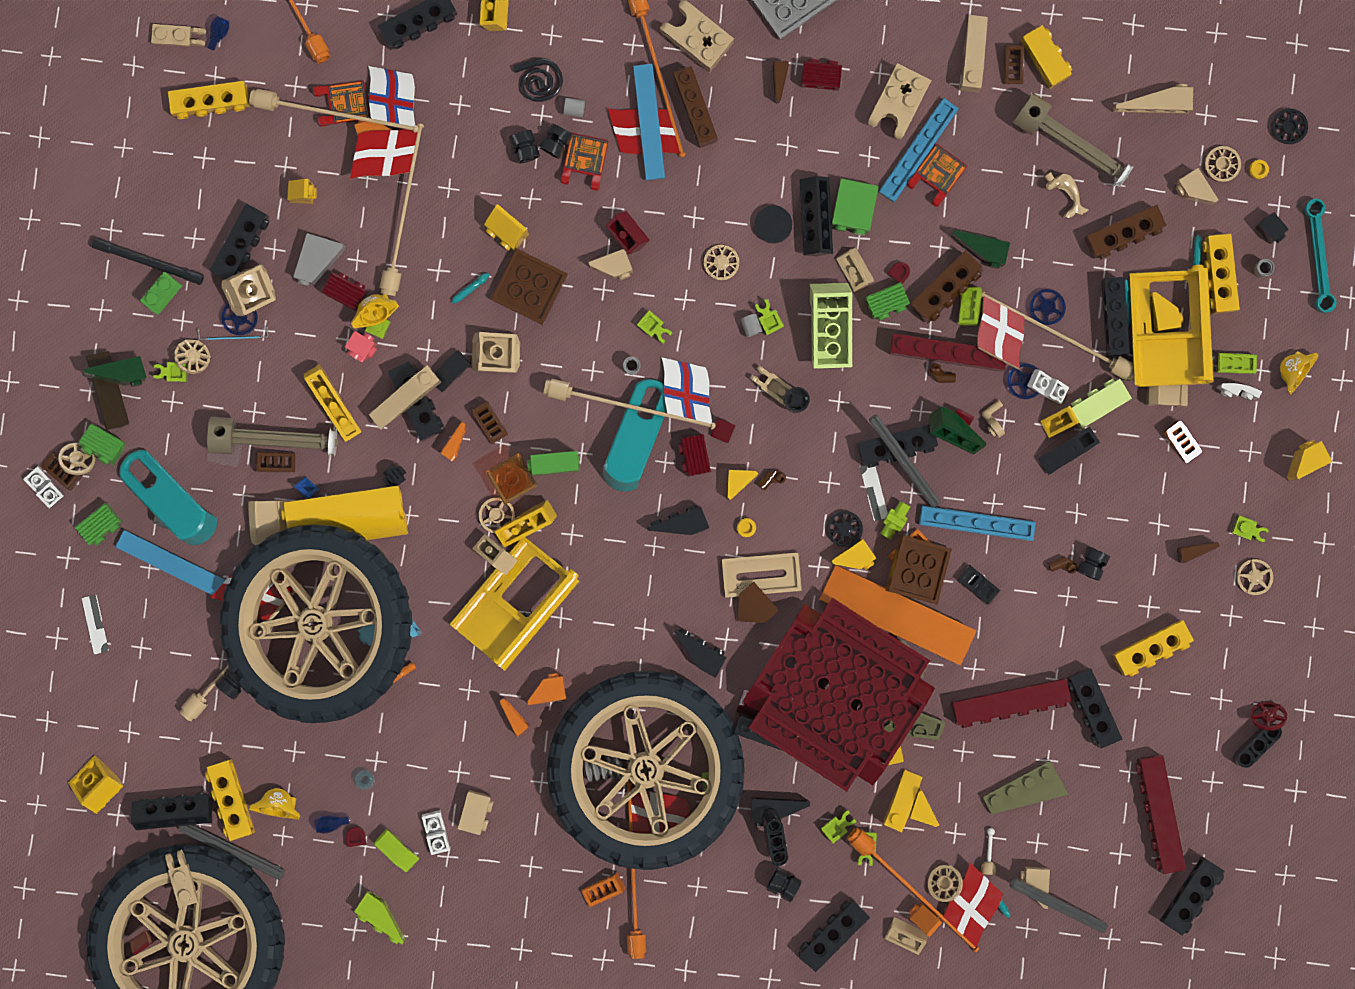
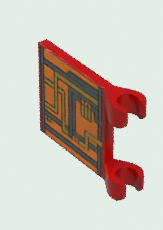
(344, 98)
(585, 156)
(939, 171)

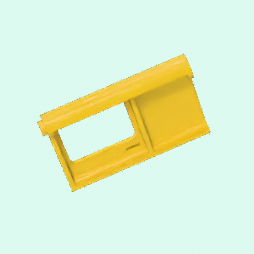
(1172, 356)
(498, 626)

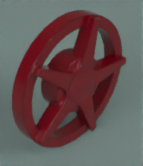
(1268, 715)

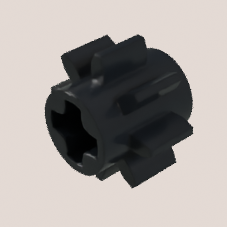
(394, 475)

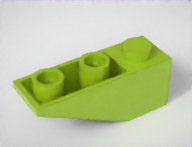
(377, 912)

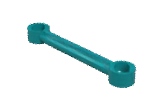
(1320, 256)

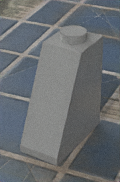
(316, 258)

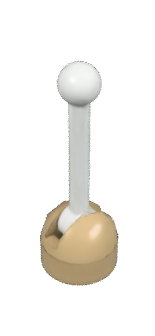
(989, 867)

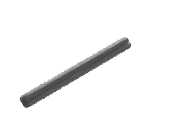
(904, 460)
(224, 846)
(1058, 905)

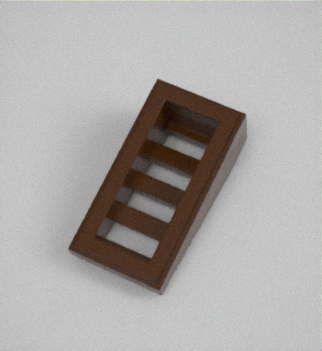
(1014, 47)
(779, 76)
(479, 409)
(258, 462)
(73, 480)
(1190, 552)

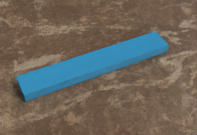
(649, 122)
(918, 150)
(977, 523)
(169, 562)

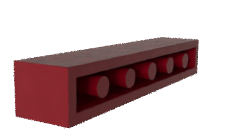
(944, 352)
(1010, 702)
(1161, 814)

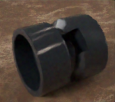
(524, 146)
(553, 147)
(796, 400)
(1093, 563)
(229, 684)
(784, 885)

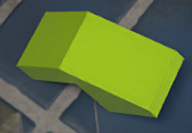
(396, 851)

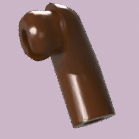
(939, 375)
(772, 477)
(1063, 563)

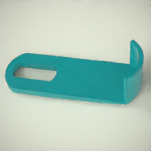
(633, 441)
(169, 501)

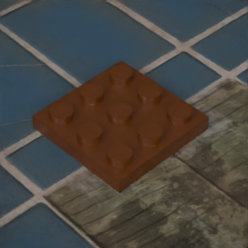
(529, 286)
(918, 569)

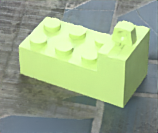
(831, 325)

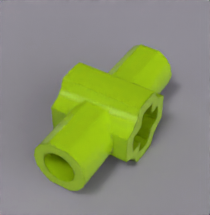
(895, 520)

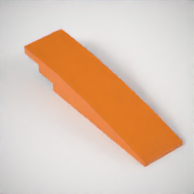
(900, 615)

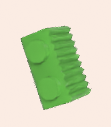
(161, 293)
(887, 301)
(102, 445)
(99, 524)

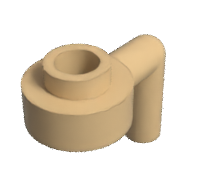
(994, 427)

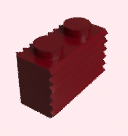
(821, 75)
(627, 232)
(344, 291)
(695, 455)

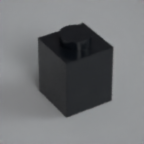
(1272, 228)

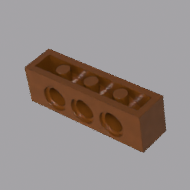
(695, 107)
(1151, 216)
(964, 263)

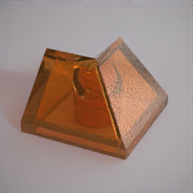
(511, 478)

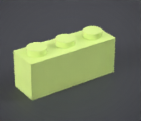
(1100, 402)

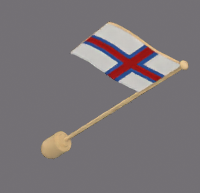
(389, 100)
(684, 393)

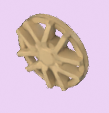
(192, 356)

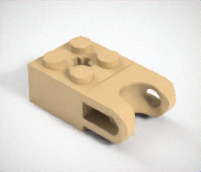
(694, 32)
(898, 105)

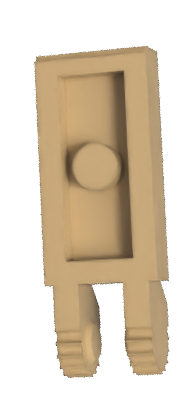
(176, 35)
(773, 386)
(181, 880)

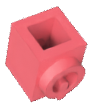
(361, 346)

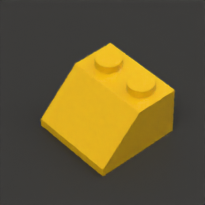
(505, 228)
(1307, 459)
(95, 785)

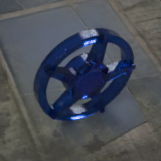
(1047, 306)
(238, 320)
(1022, 382)

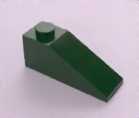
(986, 249)
(120, 372)
(954, 430)

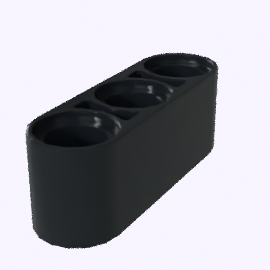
(1248, 748)
(775, 837)

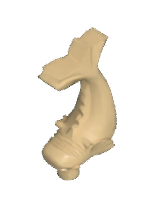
(1068, 184)

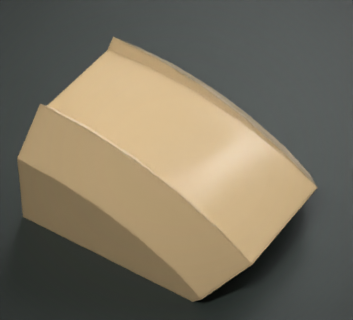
(249, 290)
(495, 352)
(1167, 395)
(265, 519)

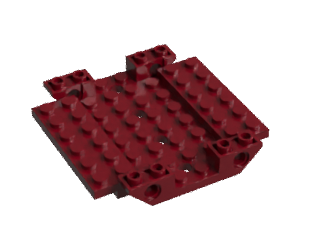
(819, 723)

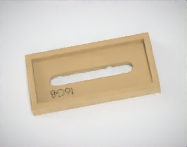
(787, 562)

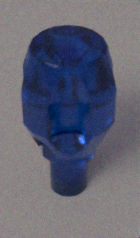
(218, 30)
(330, 823)

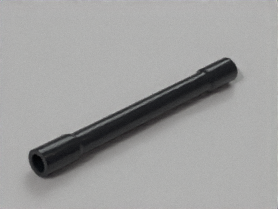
(186, 274)

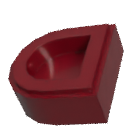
(899, 272)
(355, 837)

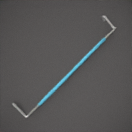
(232, 337)

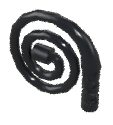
(541, 84)

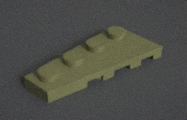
(924, 727)
(1030, 788)

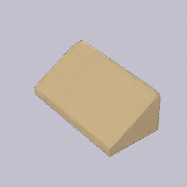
(855, 269)
(906, 936)

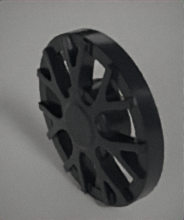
(1289, 126)
(844, 529)

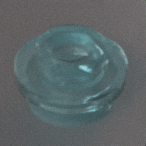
(358, 780)

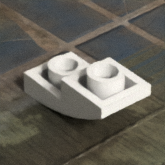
(1048, 386)
(1232, 390)
(43, 486)
(436, 832)

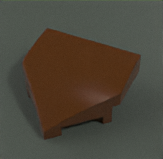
(755, 605)

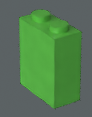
(854, 207)
(554, 463)

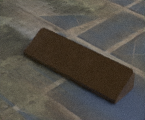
(108, 395)

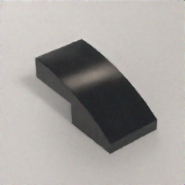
(451, 370)
(979, 585)

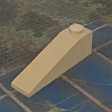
(974, 54)
(1171, 100)
(405, 397)

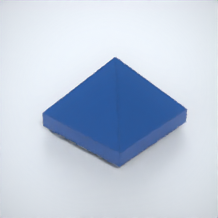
(306, 488)

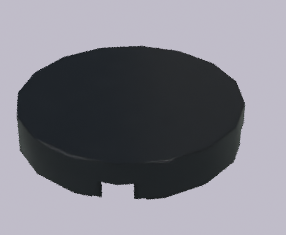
(773, 224)

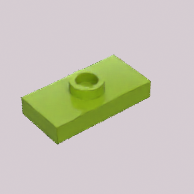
(970, 307)
(1236, 363)

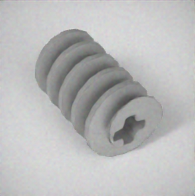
(594, 770)

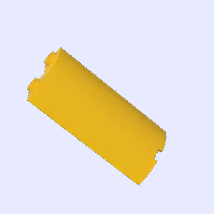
(366, 513)

